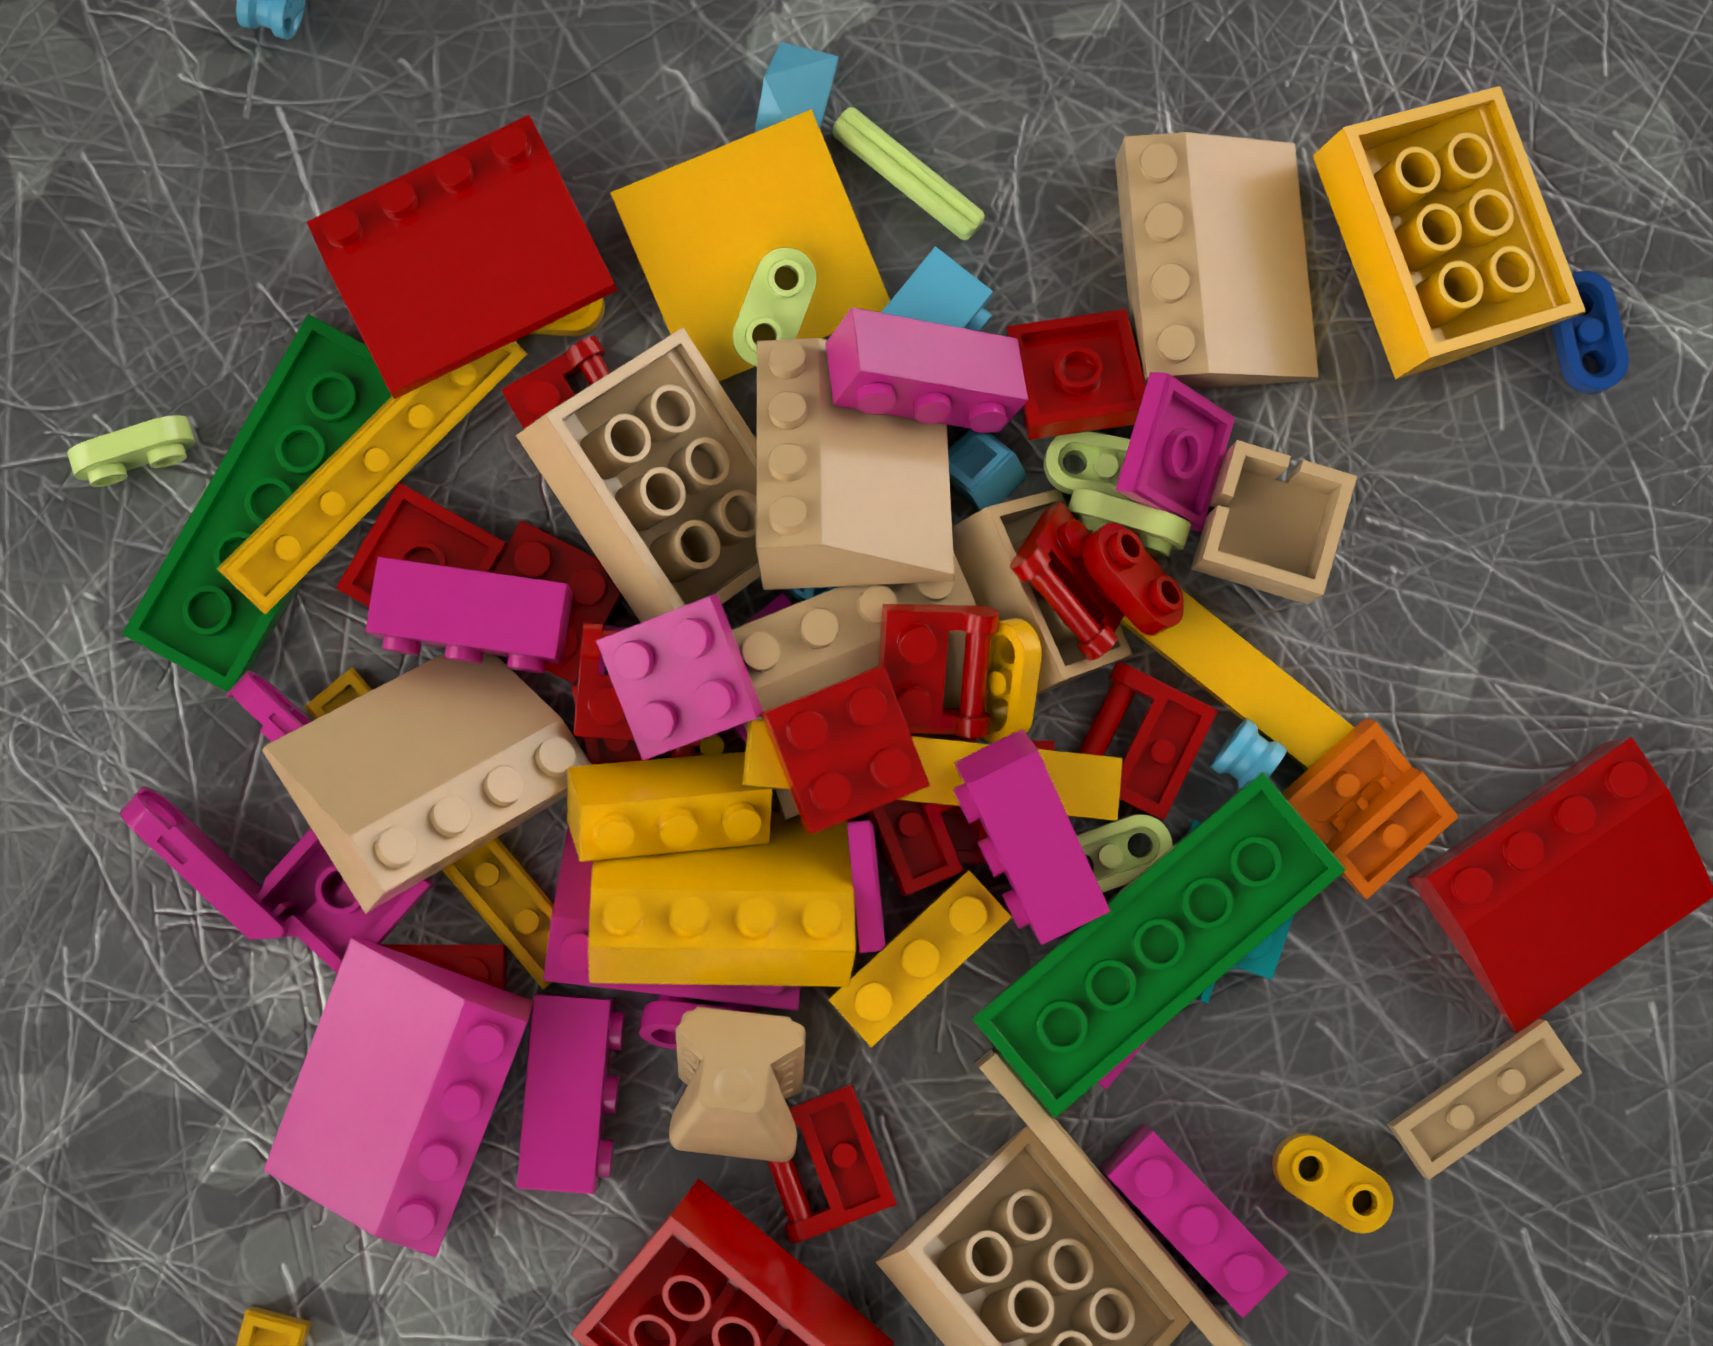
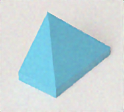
(796, 83)

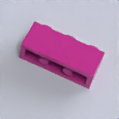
(925, 371)
(469, 614)
(1029, 837)
(569, 1093)
(1193, 1220)

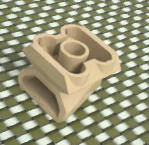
(737, 1084)

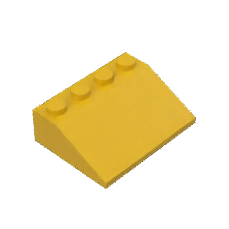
(1446, 230)
(728, 913)

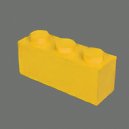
(665, 806)
(919, 957)

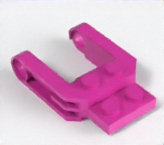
(301, 894)

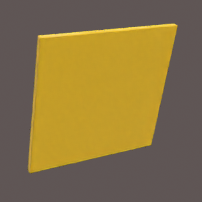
(718, 216)

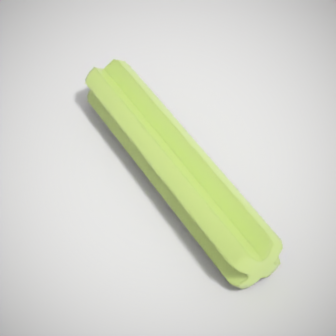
(908, 173)

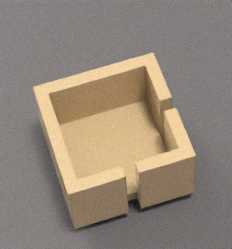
(1273, 530)

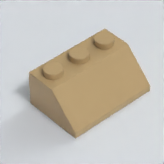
(985, 550)

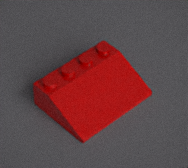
(461, 256)
(1567, 882)
(720, 1283)

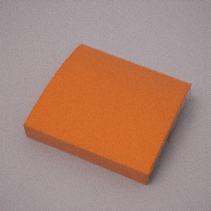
(1369, 806)

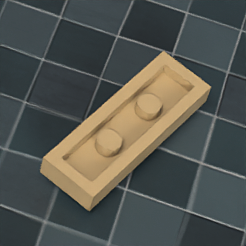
(1484, 1098)

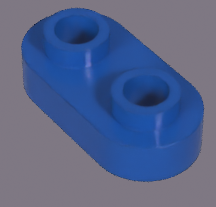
(1592, 335)

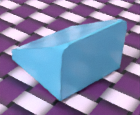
(983, 469)

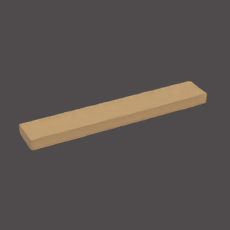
(1107, 1200)

